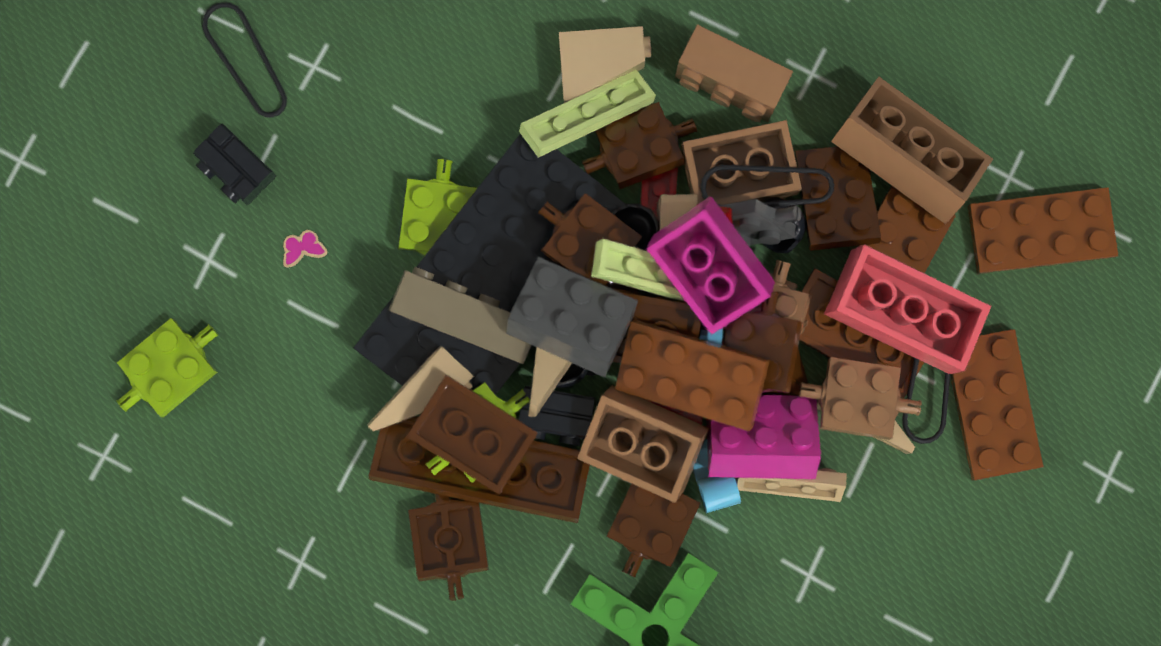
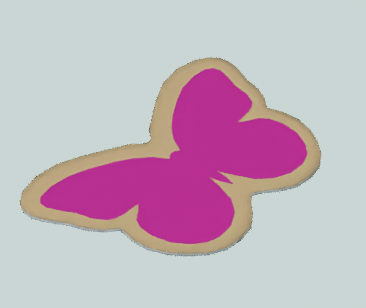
(305, 244)

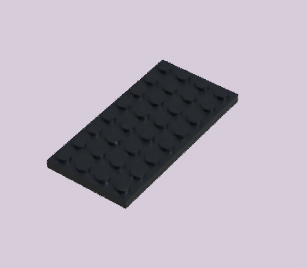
(490, 253)

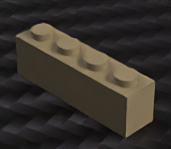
(457, 314)

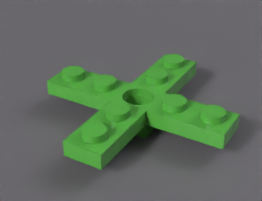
(670, 611)

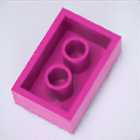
(711, 265)
(778, 446)

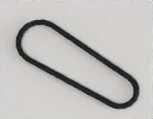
(231, 69)
(774, 169)
(944, 407)

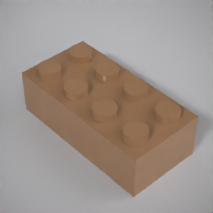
(912, 150)

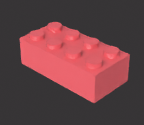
(907, 310)

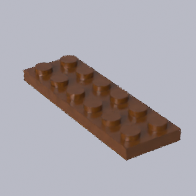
(544, 483)

